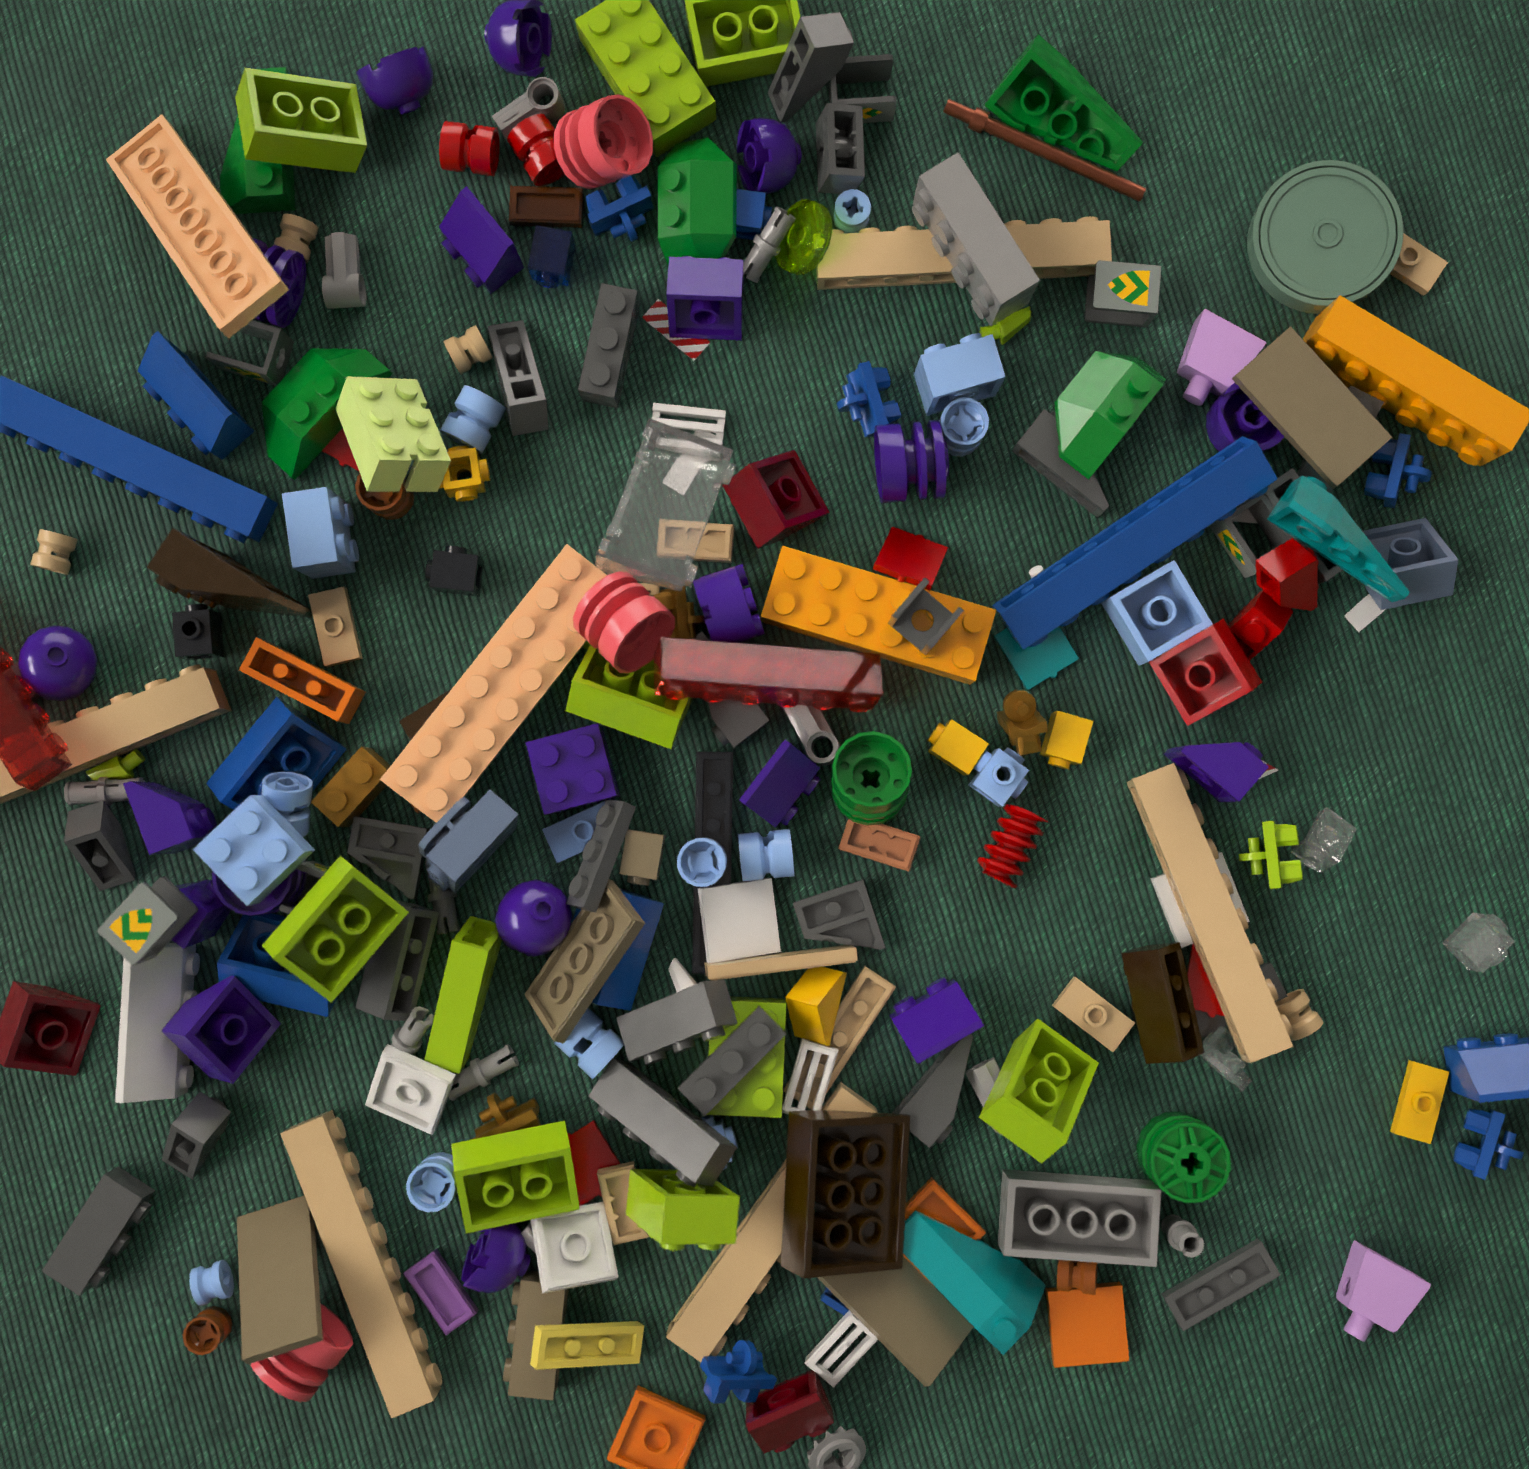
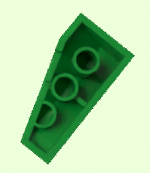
(1058, 104)
(252, 184)

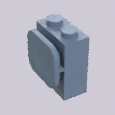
(466, 839)

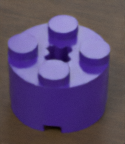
(1227, 421)
(728, 605)

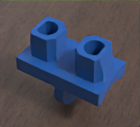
(622, 214)
(864, 400)
(1388, 486)
(1480, 1158)
(736, 1371)

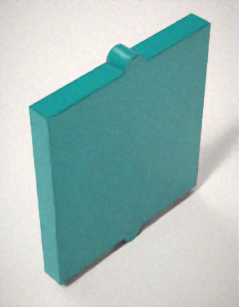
(1037, 662)

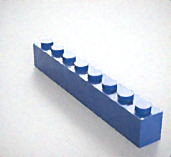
(134, 461)
(1136, 542)

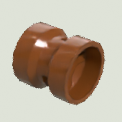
(1077, 1275)
(201, 1337)

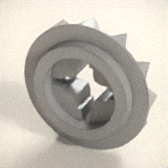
(851, 1449)

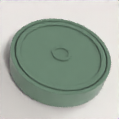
(1324, 235)

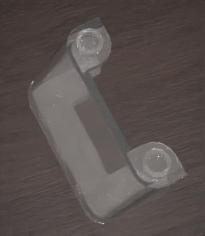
(665, 507)

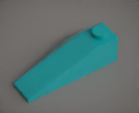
(1328, 529)
(985, 1286)

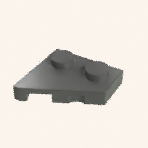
(389, 851)
(840, 917)

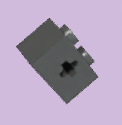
(840, 148)

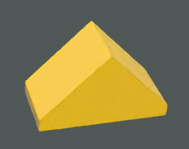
(815, 1003)

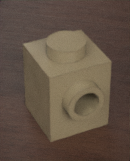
(642, 856)

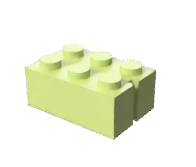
(388, 430)

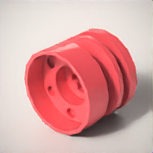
(603, 142)
(623, 621)
(303, 1370)

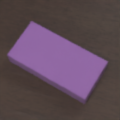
(441, 1291)

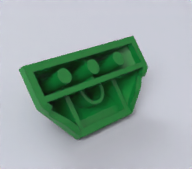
(697, 201)
(1102, 407)
(302, 410)

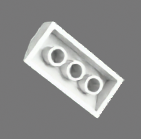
(151, 995)

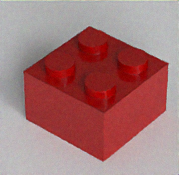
(1205, 672)

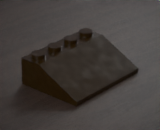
(215, 578)
(844, 1192)

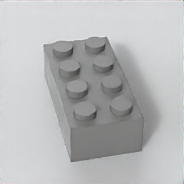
(973, 240)
(1079, 1218)

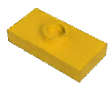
(1419, 1102)

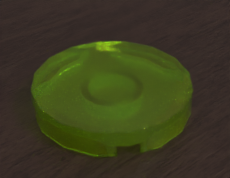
(807, 237)

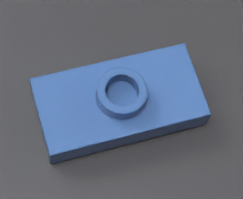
(572, 834)

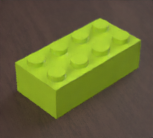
(648, 67)

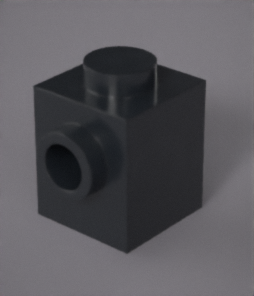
(455, 571)
(197, 633)

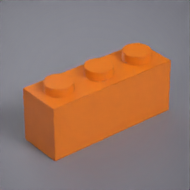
(302, 680)

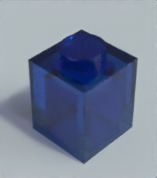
(551, 256)

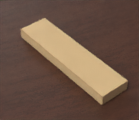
(781, 962)
(853, 1019)

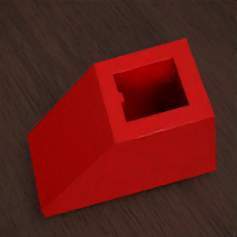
(1289, 575)
(1259, 623)

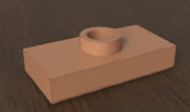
(880, 844)

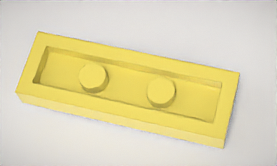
(586, 1345)

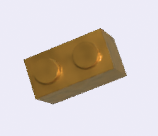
(352, 787)

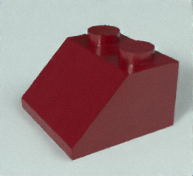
(775, 498)
(45, 1029)
(789, 1412)

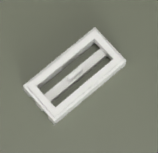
(694, 412)
(818, 1050)
(832, 1336)

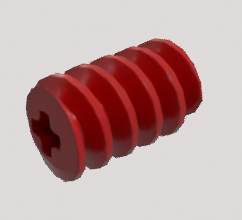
(1011, 844)

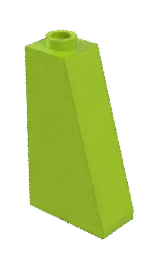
(463, 994)

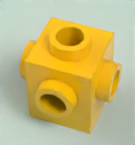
(465, 460)

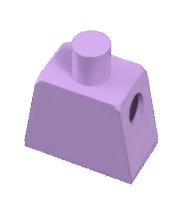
(1215, 355)
(1377, 1291)

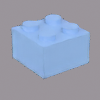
(959, 372)
(320, 532)
(1156, 613)
(254, 849)

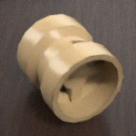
(296, 234)
(476, 348)
(55, 543)
(1299, 1014)

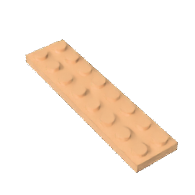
(197, 226)
(495, 691)

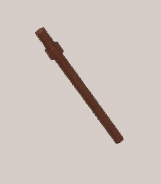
(980, 121)

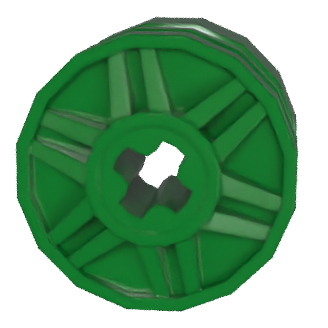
(870, 759)
(1173, 1138)

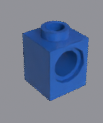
(751, 213)

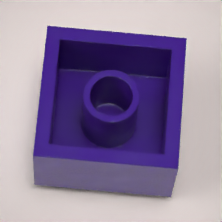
(572, 769)

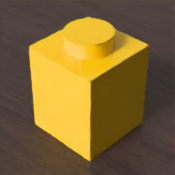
(1066, 739)
(956, 746)

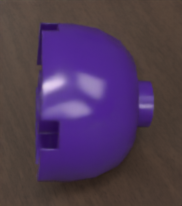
(519, 36)
(399, 80)
(768, 155)
(57, 663)
(533, 917)
(495, 1259)

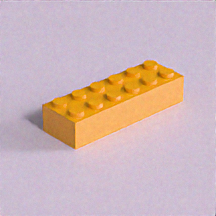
(1417, 383)
(854, 612)

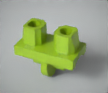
(1278, 871)

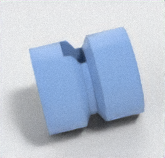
(473, 418)
(963, 425)
(291, 797)
(766, 855)
(702, 862)
(601, 1051)
(432, 1183)

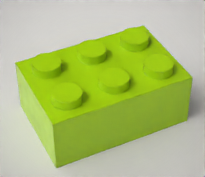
(739, 37)
(300, 121)
(625, 700)
(335, 929)
(762, 1087)
(1039, 1091)
(515, 1176)
(681, 1213)

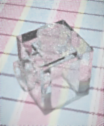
(1480, 942)

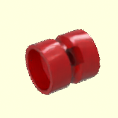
(534, 143)
(469, 148)

